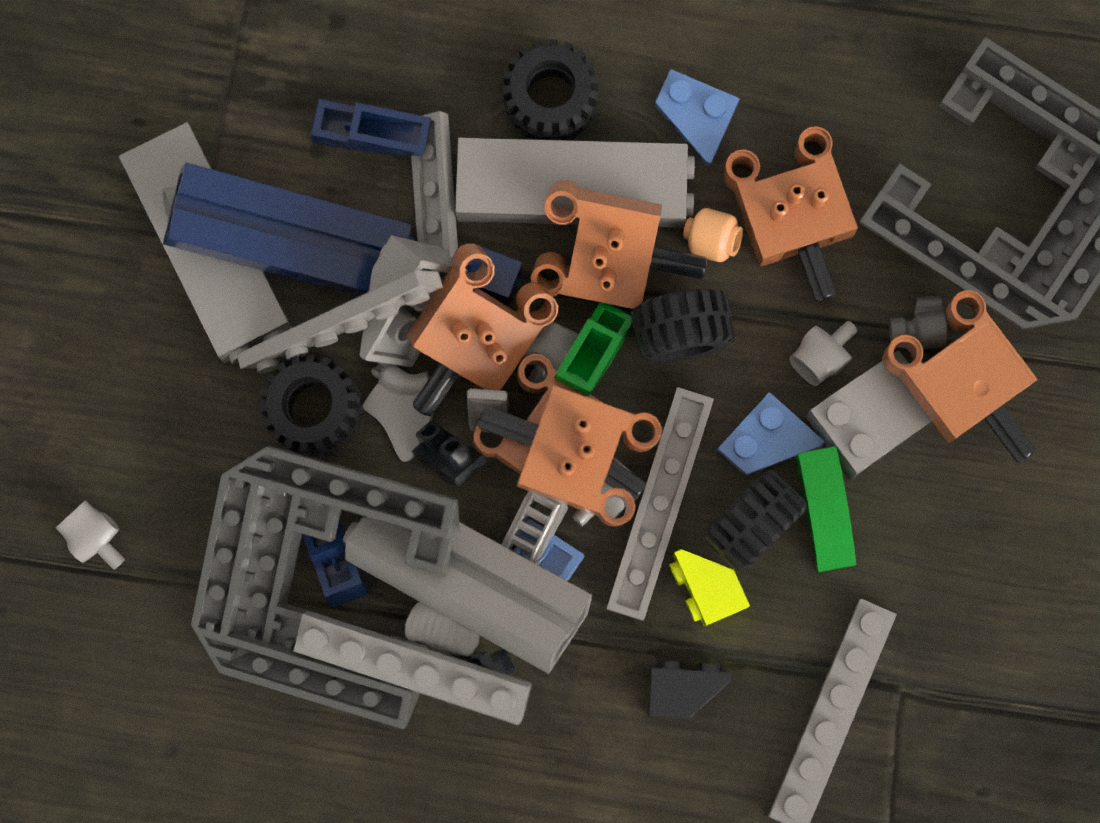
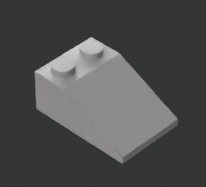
(387, 338)
(868, 417)

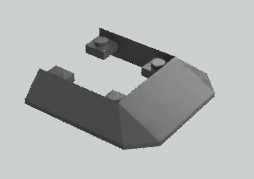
(1061, 264)
(252, 561)

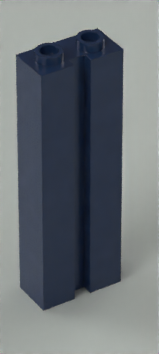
(277, 230)

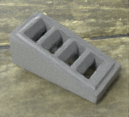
(480, 398)
(544, 537)

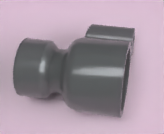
(927, 325)

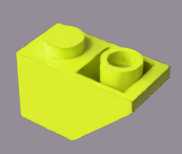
(712, 587)

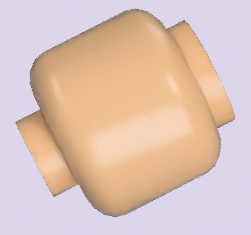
(713, 235)

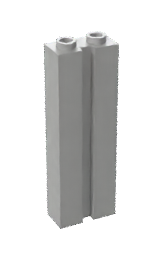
(513, 176)
(228, 298)
(482, 590)

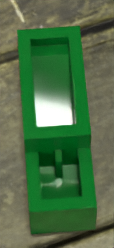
(594, 348)
(826, 509)

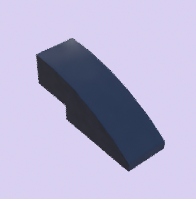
(369, 129)
(338, 578)

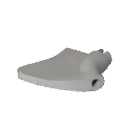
(393, 406)

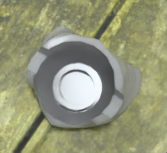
(439, 632)

